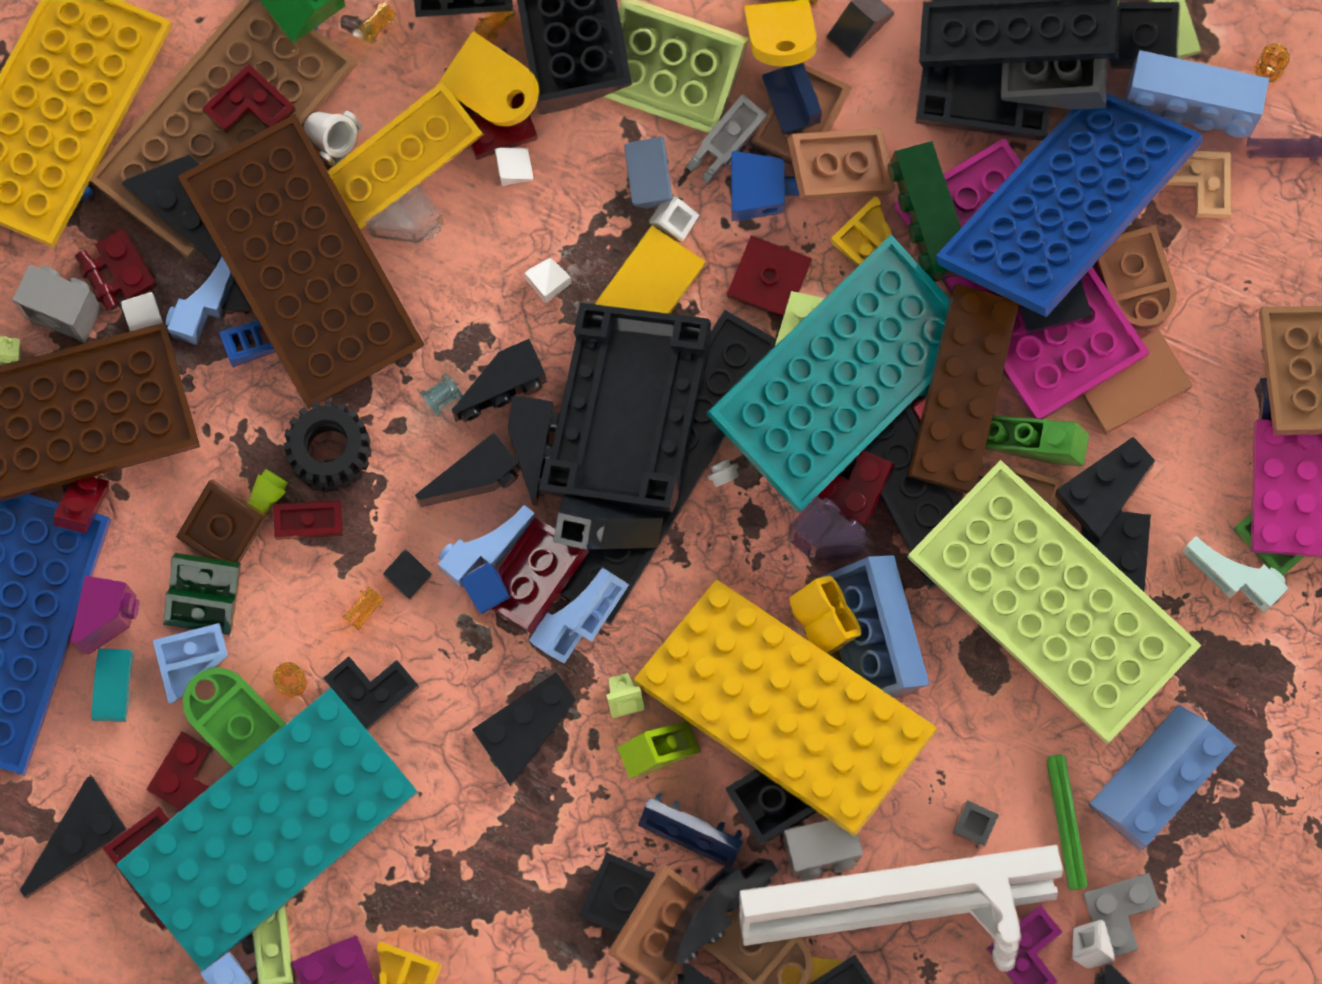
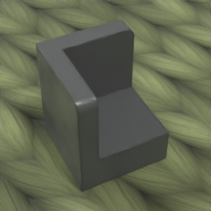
(975, 824)

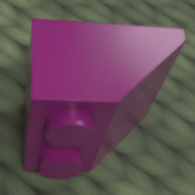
(102, 613)

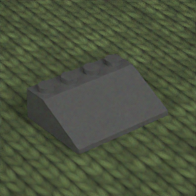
(1056, 83)

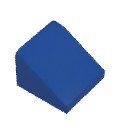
(485, 587)

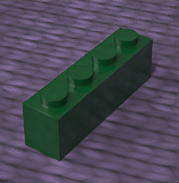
(927, 204)

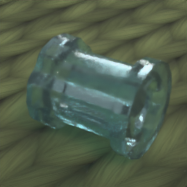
(441, 394)

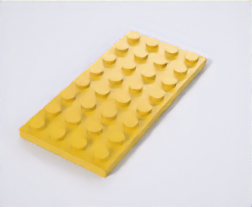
(65, 102)
(785, 707)

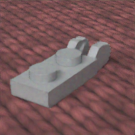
(727, 136)

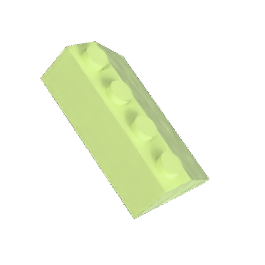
(678, 65)

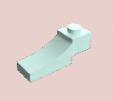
(1260, 585)

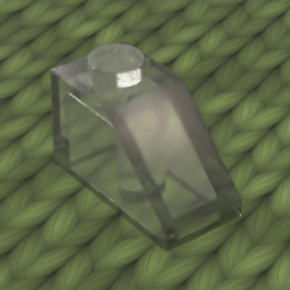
(407, 218)

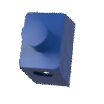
(759, 186)

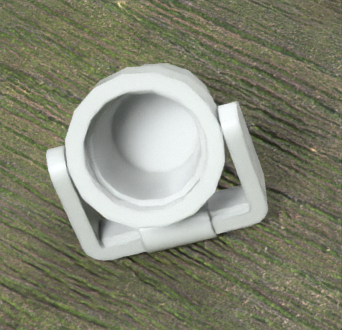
(333, 134)

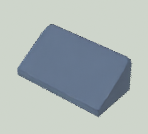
(648, 172)

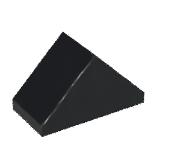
(858, 24)

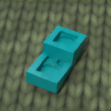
(111, 685)

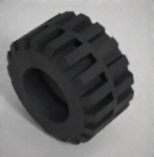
(320, 420)

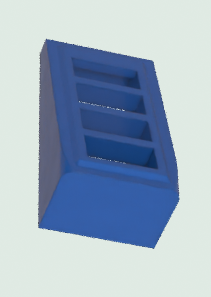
(248, 354)

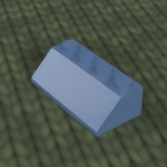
(888, 647)
(1161, 776)

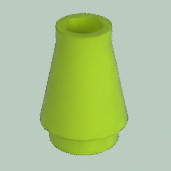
(267, 490)

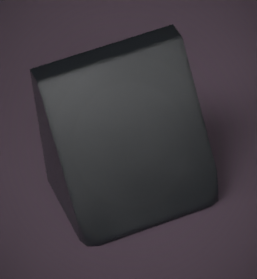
(407, 574)

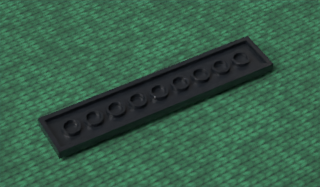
(731, 355)

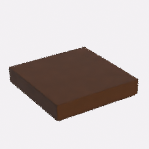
(221, 524)

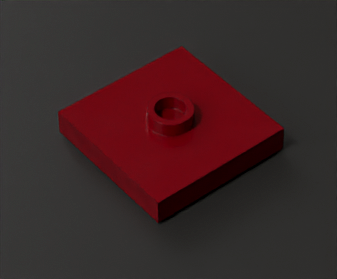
(768, 276)

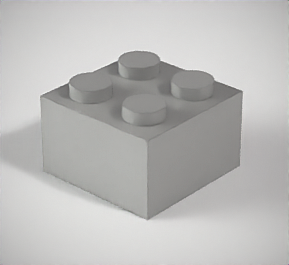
(57, 303)
(820, 848)

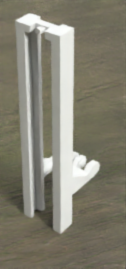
(975, 885)

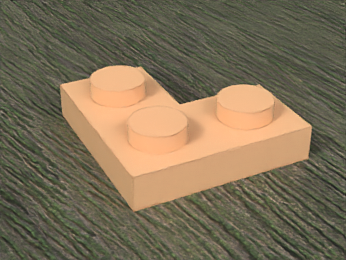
(1212, 178)

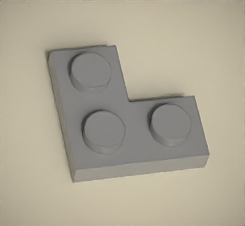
(1116, 903)

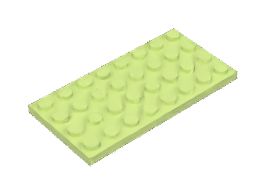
(1054, 601)

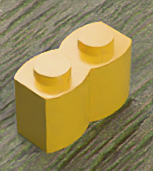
(825, 615)

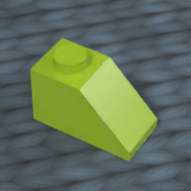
(658, 749)

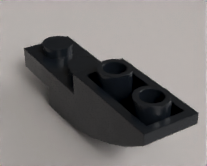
(706, 914)

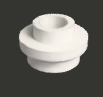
(723, 473)

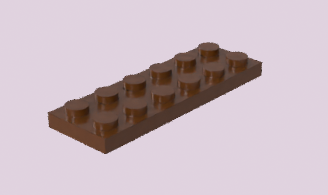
(963, 389)

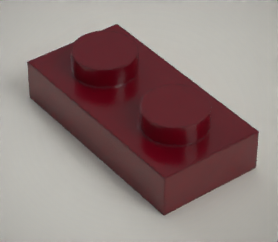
(81, 504)
(308, 520)

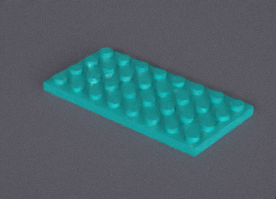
(838, 375)
(267, 829)

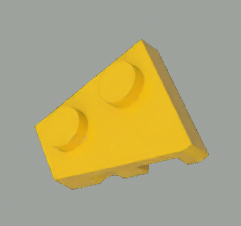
(405, 967)

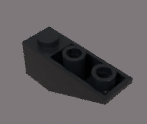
(508, 374)
(529, 432)
(605, 526)

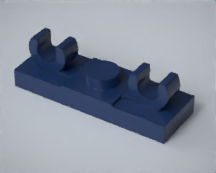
(690, 831)

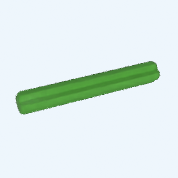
(1067, 822)

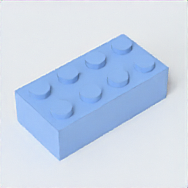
(1197, 93)

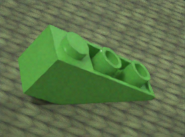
(1039, 439)

